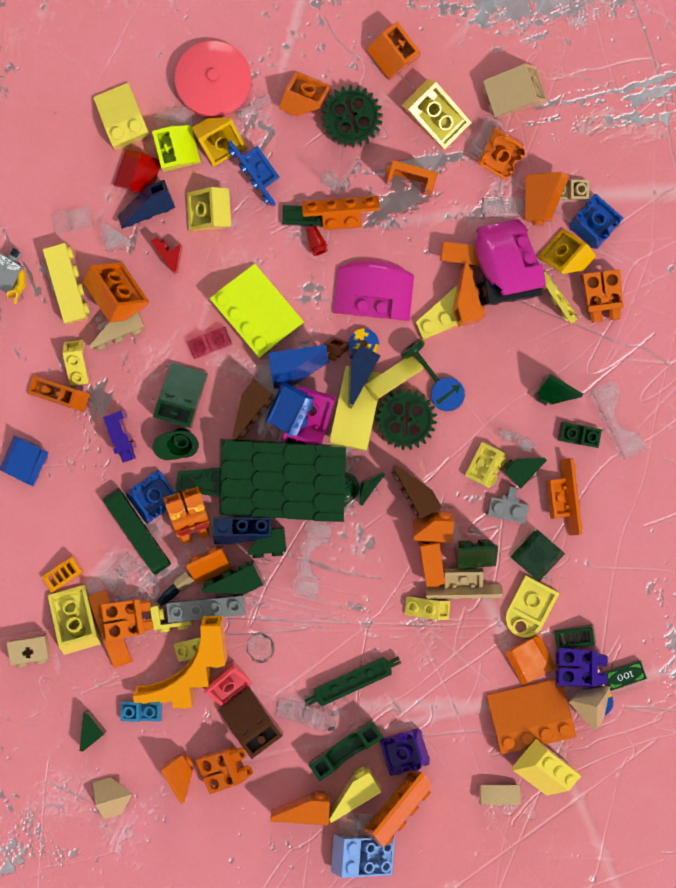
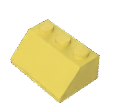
(545, 770)

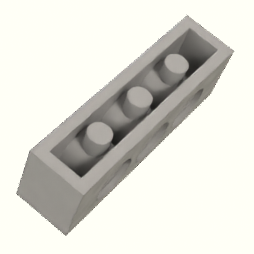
(213, 606)

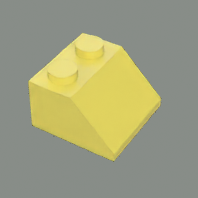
(208, 209)

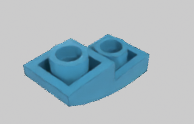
(141, 712)

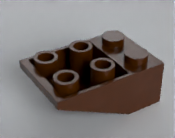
(251, 403)
(422, 497)
(250, 722)

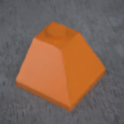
(303, 95)
(434, 527)
(179, 774)

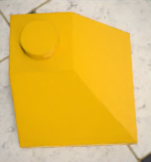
(214, 136)
(567, 253)

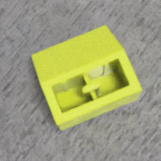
(176, 147)

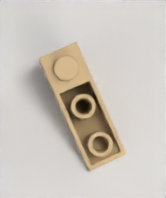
(117, 331)

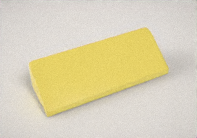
(393, 377)

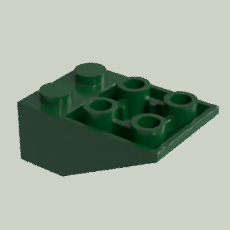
(180, 395)
(476, 554)
(239, 582)

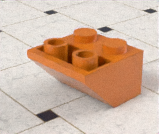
(393, 50)
(208, 566)

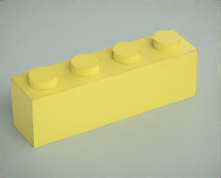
(66, 284)

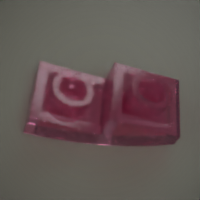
(209, 342)

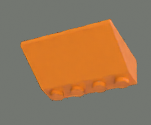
(530, 714)
(398, 808)

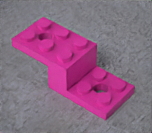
(317, 421)

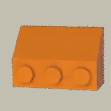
(115, 291)

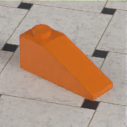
(58, 393)

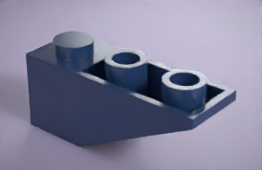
(149, 203)
(240, 529)

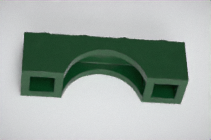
(337, 754)

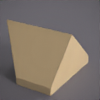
(591, 704)
(110, 797)

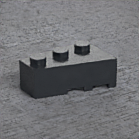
(491, 294)

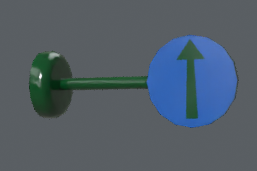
(447, 392)

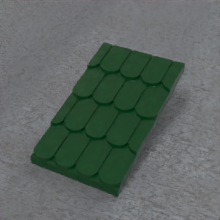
(282, 480)

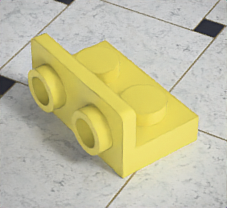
(486, 465)

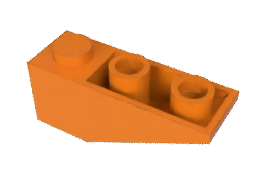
(467, 303)

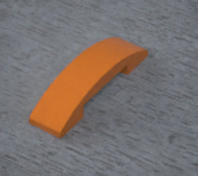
(117, 648)

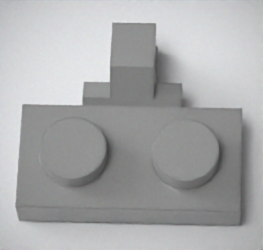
(508, 507)

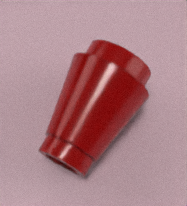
(316, 242)

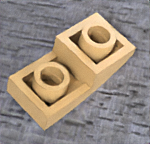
(576, 190)
(499, 795)

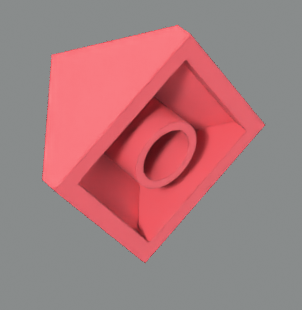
(227, 684)

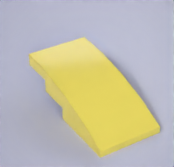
(354, 425)

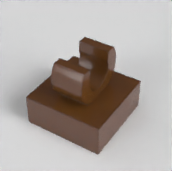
(336, 348)

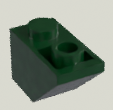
(275, 544)

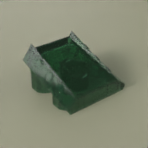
(537, 555)

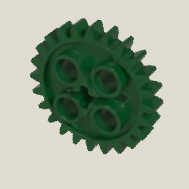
(368, 111)
(424, 421)

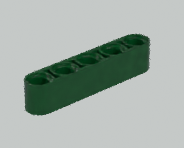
(136, 531)

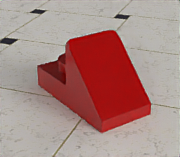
(172, 257)

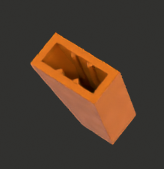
(543, 196)
(431, 563)

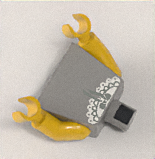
(12, 275)

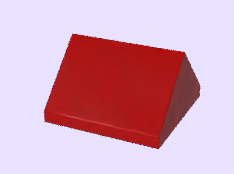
(137, 171)

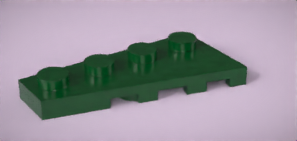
(205, 479)

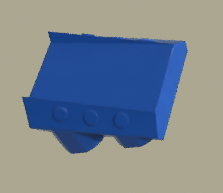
(595, 222)
(290, 409)
(24, 460)
(149, 495)

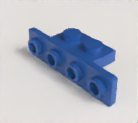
(258, 168)

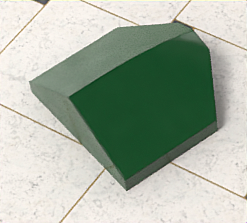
(368, 485)

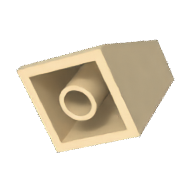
(514, 91)

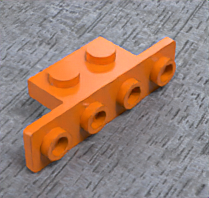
(341, 212)
(564, 497)

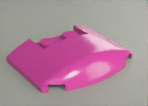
(509, 257)
(374, 290)

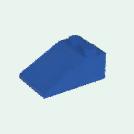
(296, 364)

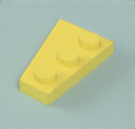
(559, 299)
(439, 317)

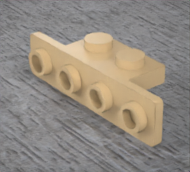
(464, 584)

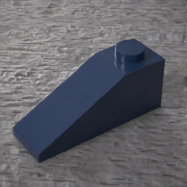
(360, 368)

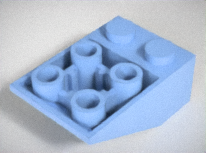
(360, 857)

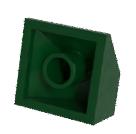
(555, 391)

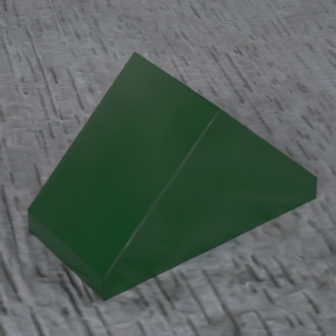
(91, 730)

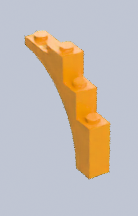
(195, 674)

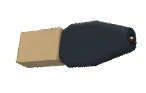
(180, 584)

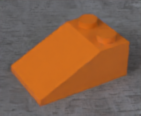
(305, 810)

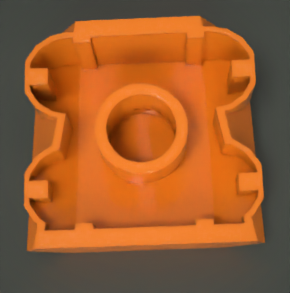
(501, 153)
(530, 659)

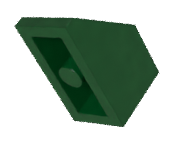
(522, 469)

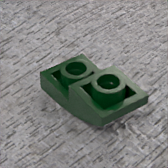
(579, 434)

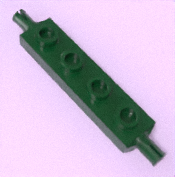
(352, 681)

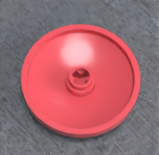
(213, 79)

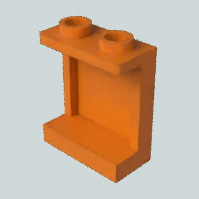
(412, 172)

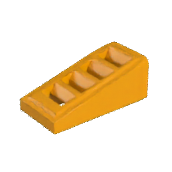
(74, 564)

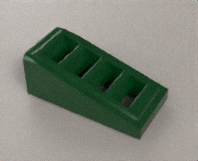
(592, 638)

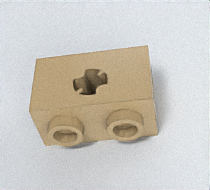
(18, 647)

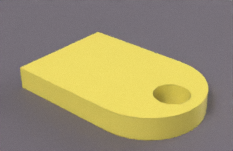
(531, 605)

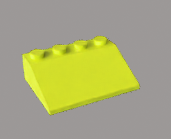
(257, 310)

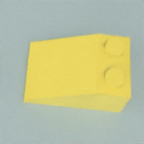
(436, 113)
(121, 116)
(73, 620)
(358, 790)

